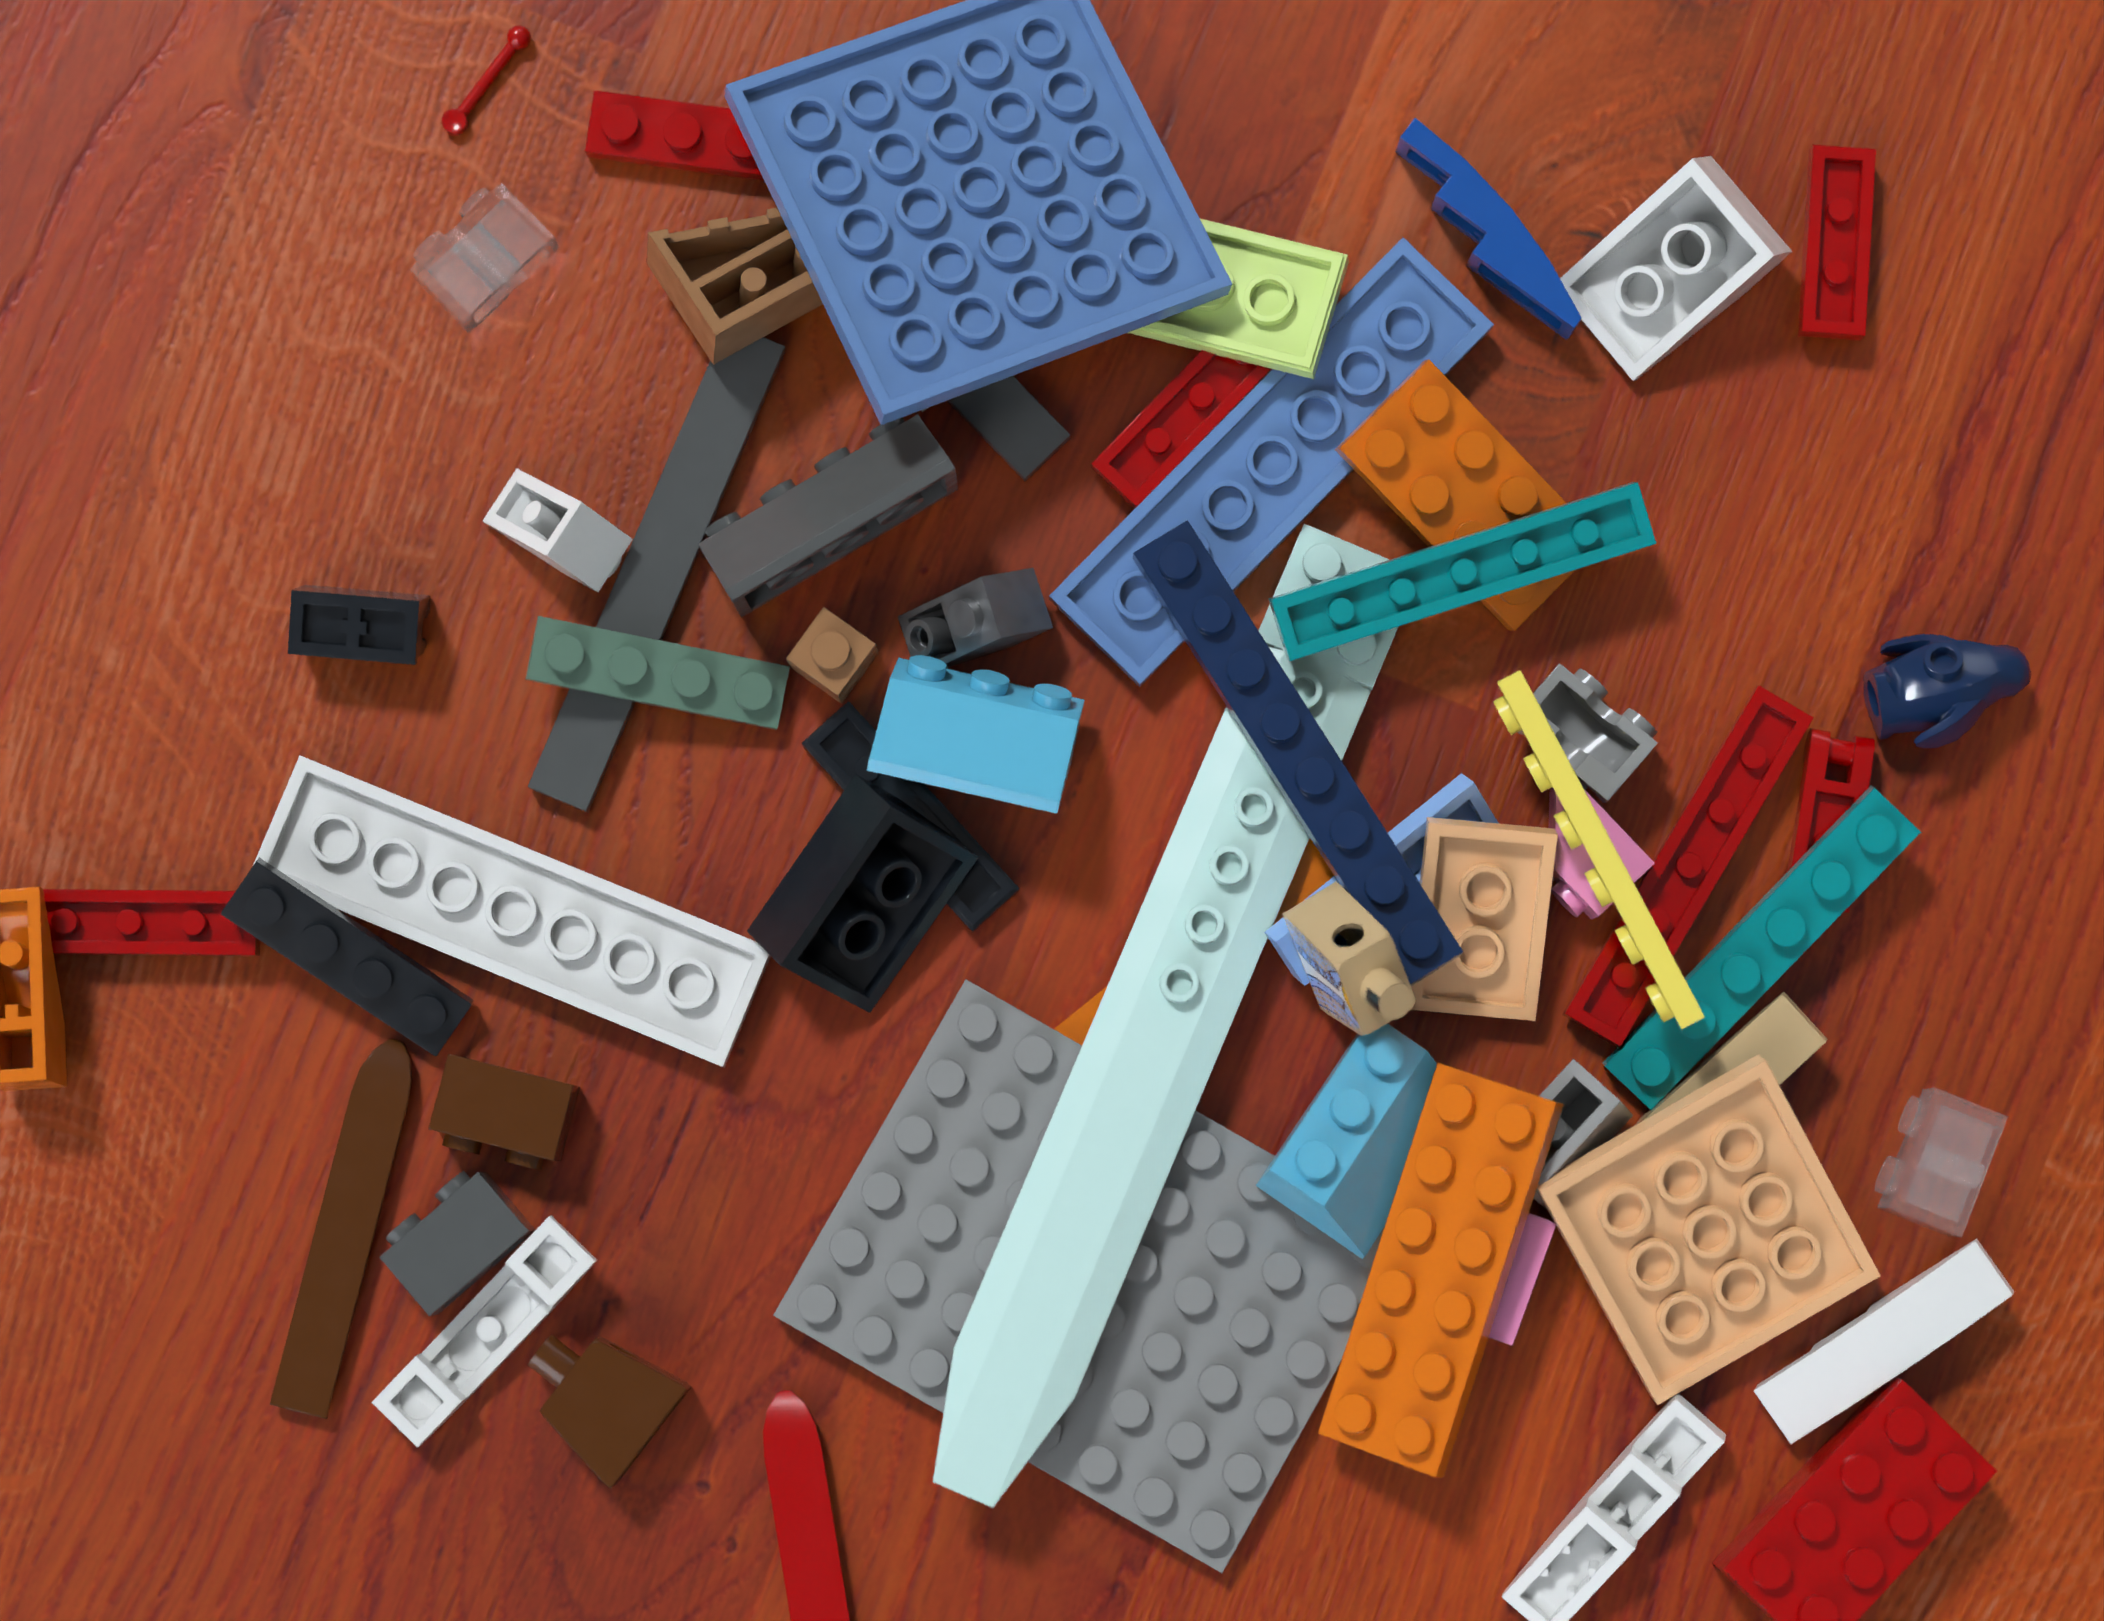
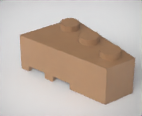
(733, 280)

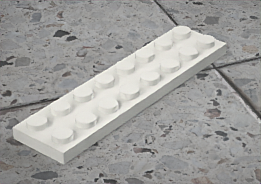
(514, 911)

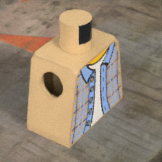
(1354, 983)

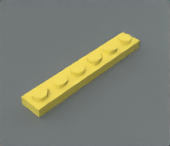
(1609, 876)

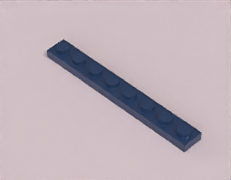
(1294, 748)

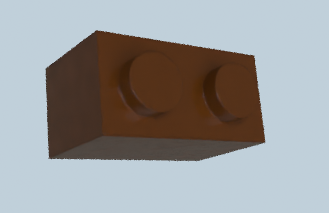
(503, 1110)

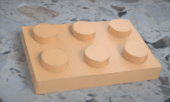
(1495, 900)

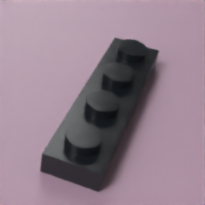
(347, 956)

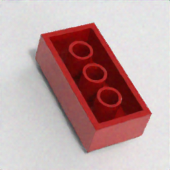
(1856, 1511)

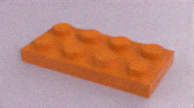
(1449, 474)

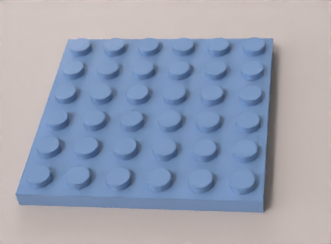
(975, 195)

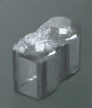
(482, 256)

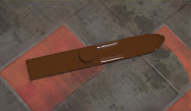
(345, 1232)

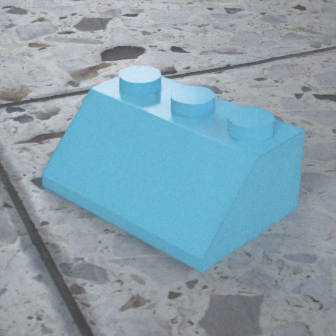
(976, 733)
(1354, 1139)

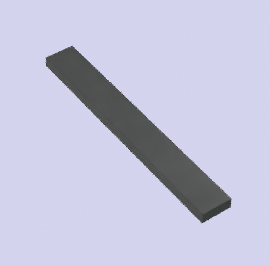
(661, 560)

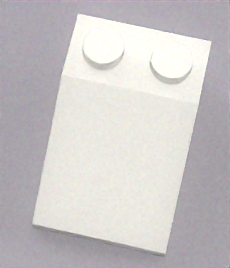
(1673, 266)

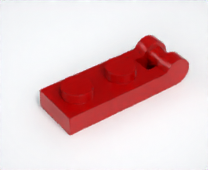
(1823, 800)

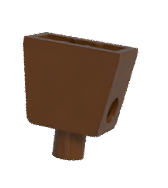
(606, 1402)

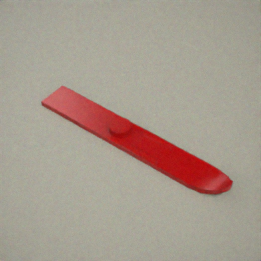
(803, 1512)

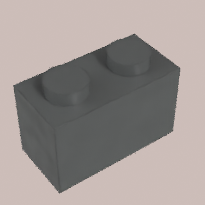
(456, 1241)

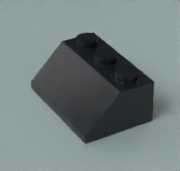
(861, 894)

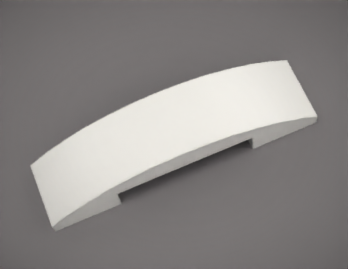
(485, 1332)

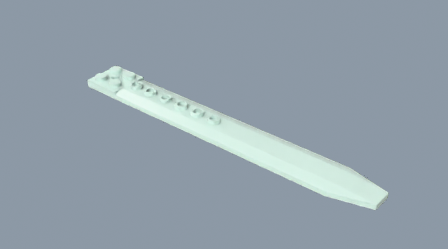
(1141, 1069)

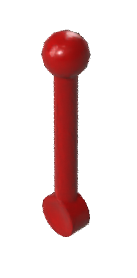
(455, 120)

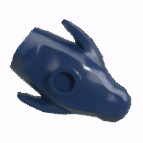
(1940, 686)

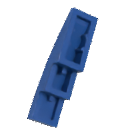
(1505, 248)

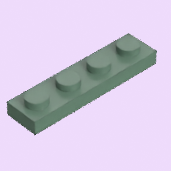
(657, 673)

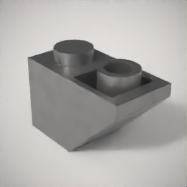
(978, 618)

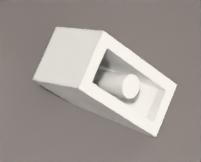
(558, 530)

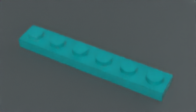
(1462, 571)
(1765, 944)

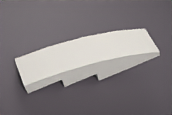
(1884, 1341)
(1615, 1513)

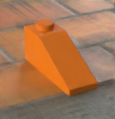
(29, 996)

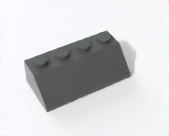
(828, 514)

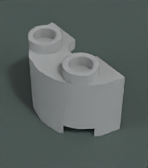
(1595, 738)

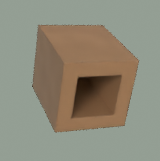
(832, 655)

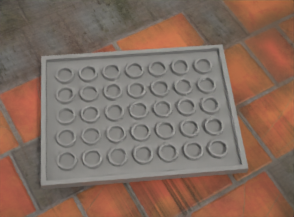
(1214, 1333)

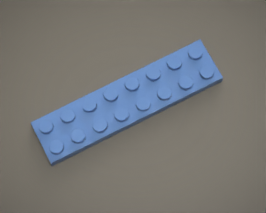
(1272, 455)

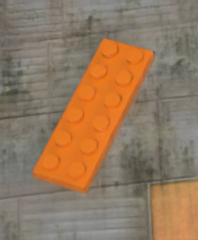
(1440, 1270)

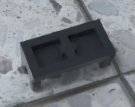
(357, 624)

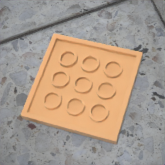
(1708, 1229)

